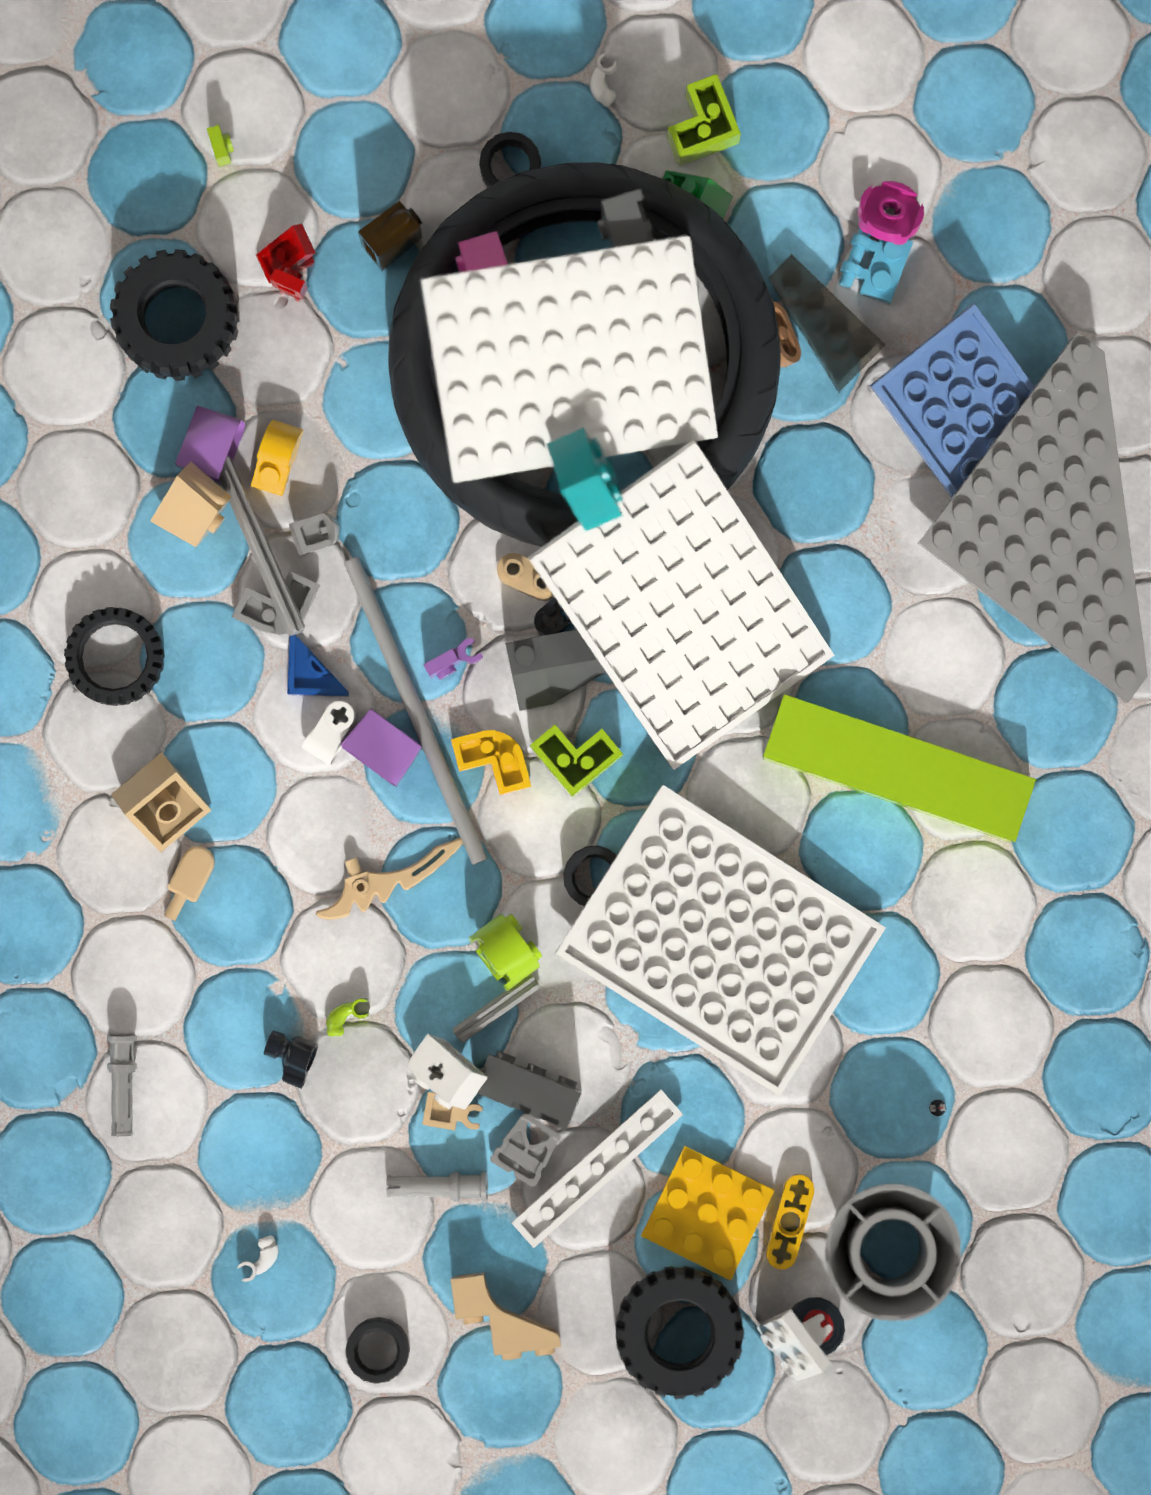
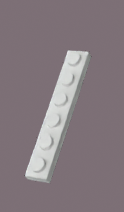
(597, 1168)

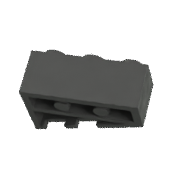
(624, 220)
(530, 1089)

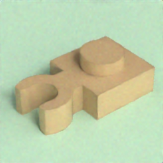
(442, 1117)

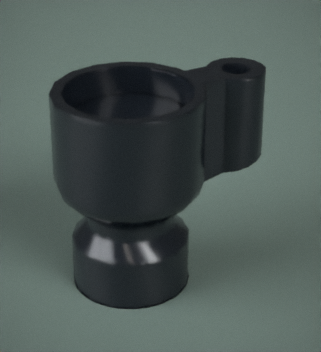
(296, 1054)

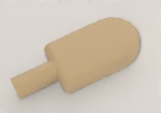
(189, 878)

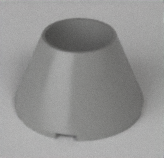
(924, 1283)

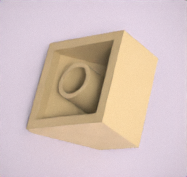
(160, 802)

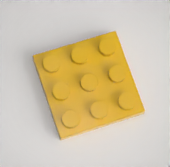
(707, 1212)

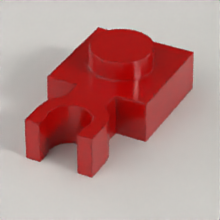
(289, 283)

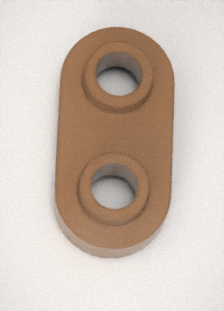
(788, 341)

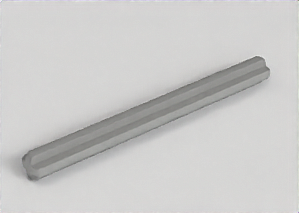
(261, 549)

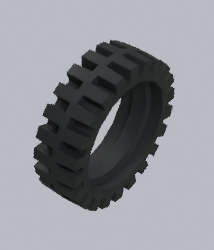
(75, 648)

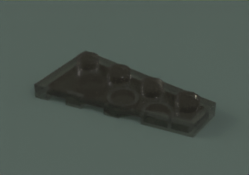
(829, 327)

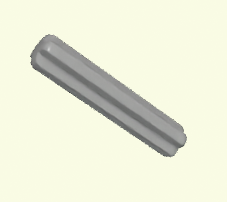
(495, 1008)

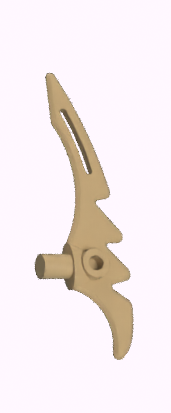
(364, 886)

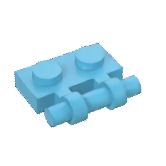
(884, 269)

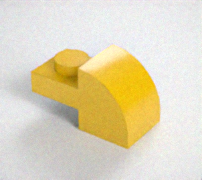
(276, 457)

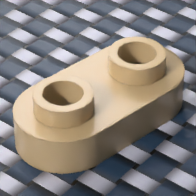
(525, 580)

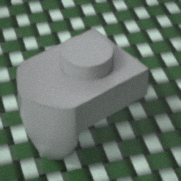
(315, 532)

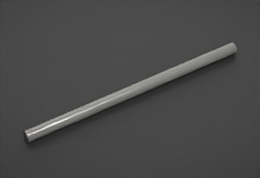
(415, 710)

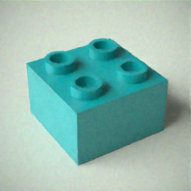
(586, 478)

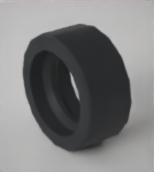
(504, 140)
(574, 861)
(363, 1371)

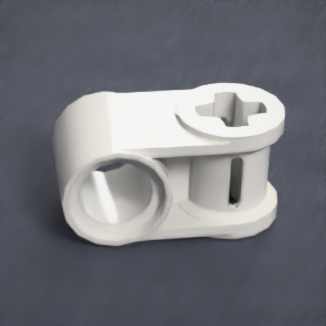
(327, 736)

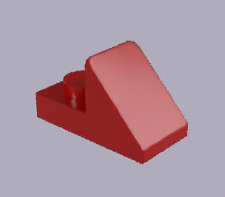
(288, 250)

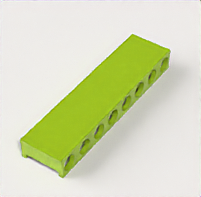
(899, 769)

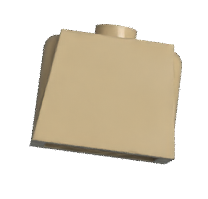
(192, 506)

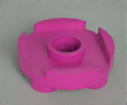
(887, 227)

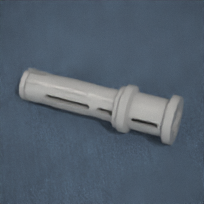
(121, 1067)
(455, 1186)

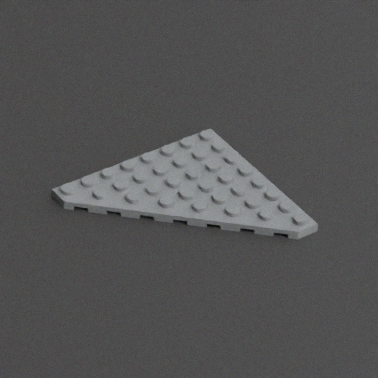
(1048, 523)

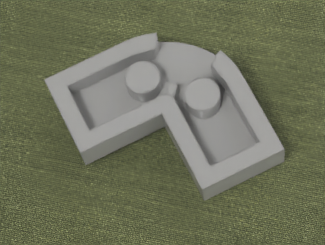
(260, 610)

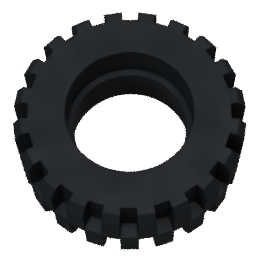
(160, 274)
(682, 1378)

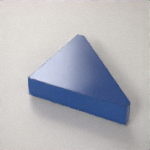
(308, 675)

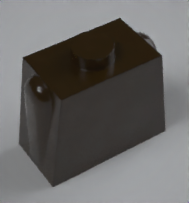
(391, 235)

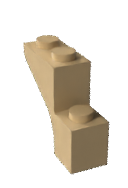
(509, 1331)

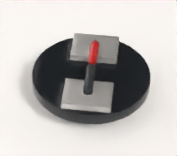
(937, 1107)

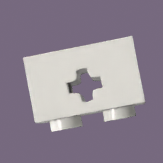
(445, 1072)

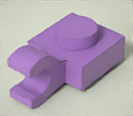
(444, 664)

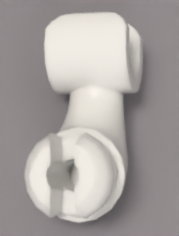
(599, 88)
(267, 1257)

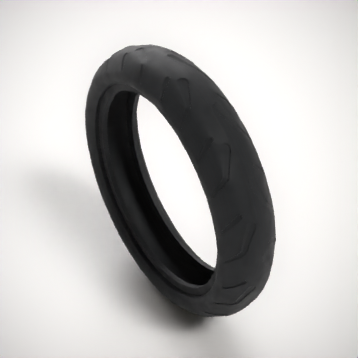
(575, 195)

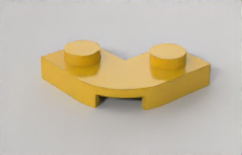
(495, 749)

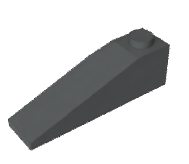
(550, 667)

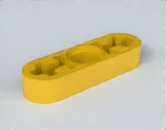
(804, 1199)

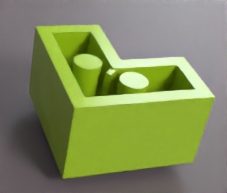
(712, 123)
(574, 767)

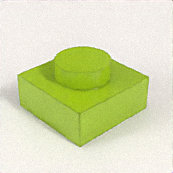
(221, 145)

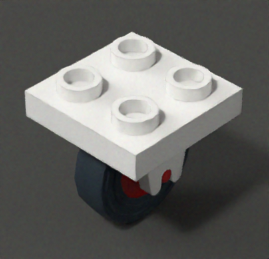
(804, 1336)

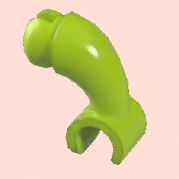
(339, 1014)

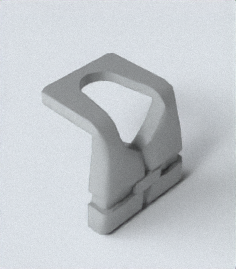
(520, 1156)

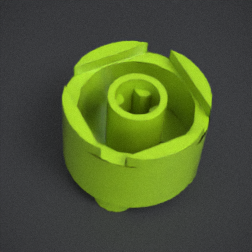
(505, 950)

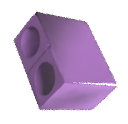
(209, 441)
(382, 747)

